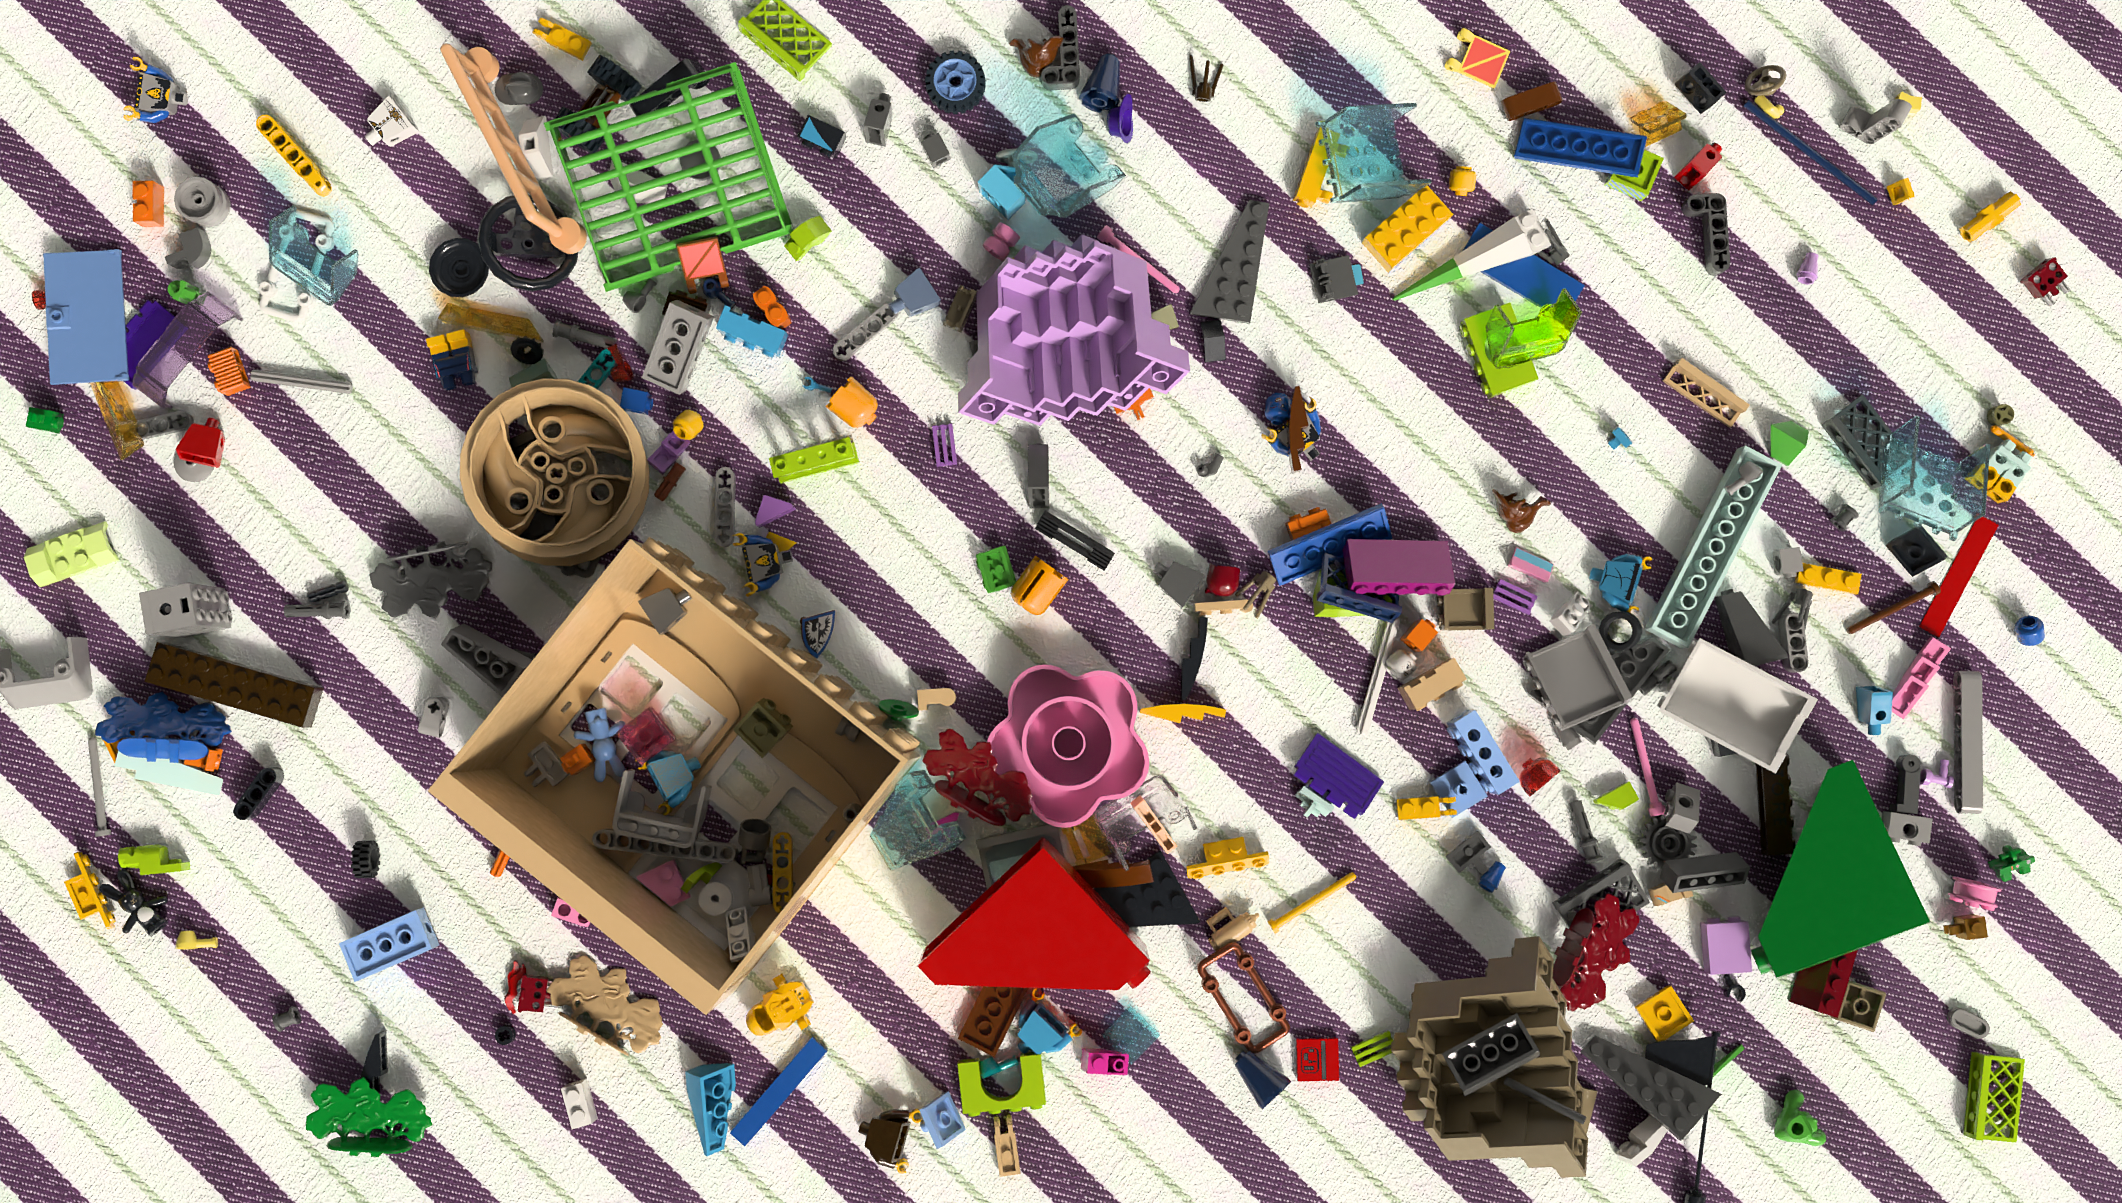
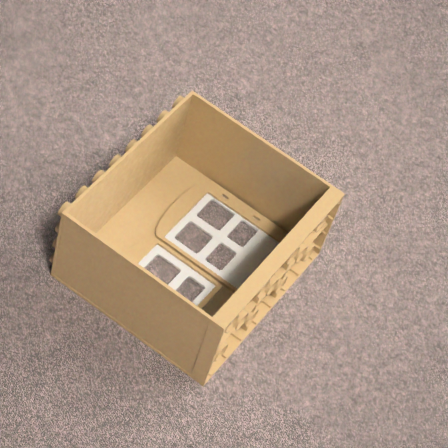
(723, 668)

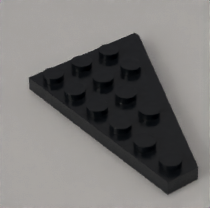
(1154, 902)

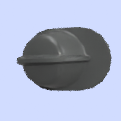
(518, 89)

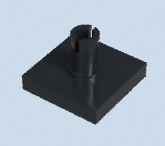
(1916, 550)

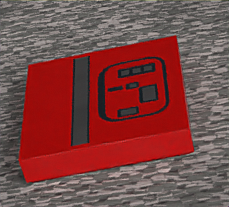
(1317, 1059)

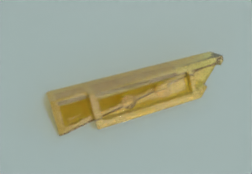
(489, 322)
(118, 417)

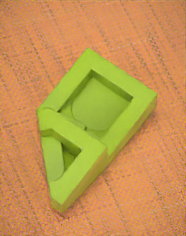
(1619, 797)
(704, 873)

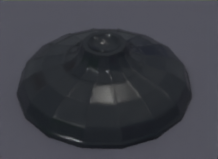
(458, 268)

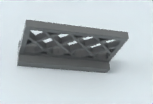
(1844, 438)
(1596, 885)

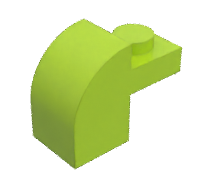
(806, 236)

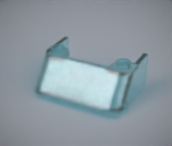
(306, 264)

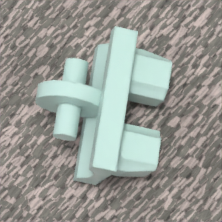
(1313, 803)

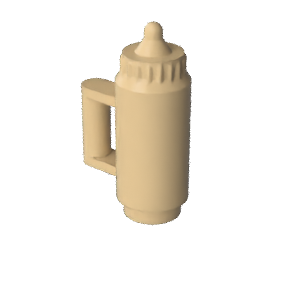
(1232, 931)

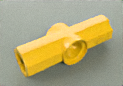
(1990, 216)

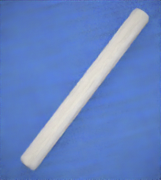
(1377, 677)

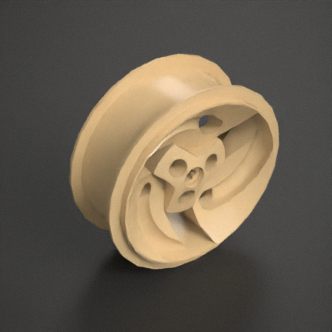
(587, 423)

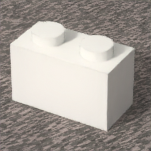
(579, 1103)

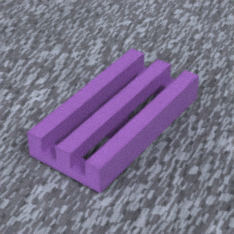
(936, 445)
(1524, 610)

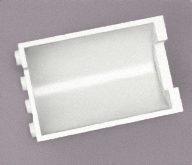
(1736, 704)

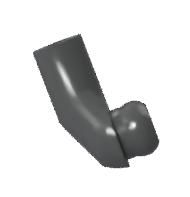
(1211, 468)

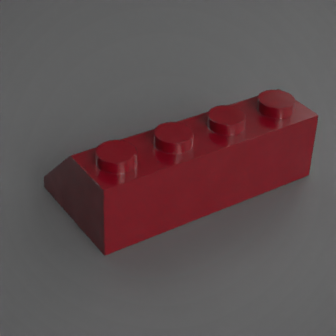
(1824, 985)

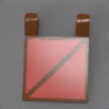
(701, 260)

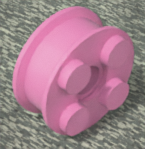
(1974, 893)

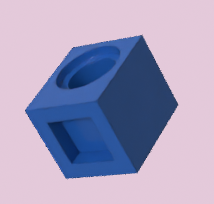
(636, 401)

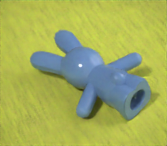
(603, 746)

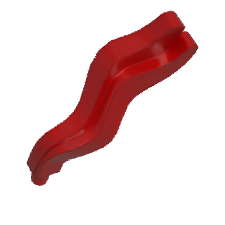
(513, 978)

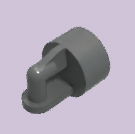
(754, 835)

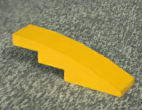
(1176, 711)

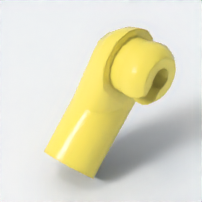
(1768, 107)

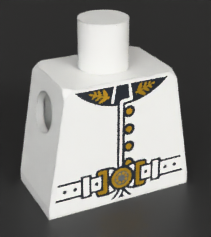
(389, 124)

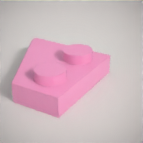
(665, 883)

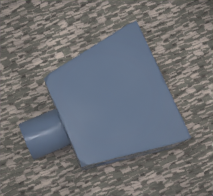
(914, 295)

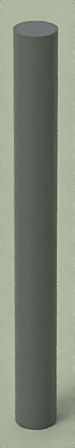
(1545, 1100)

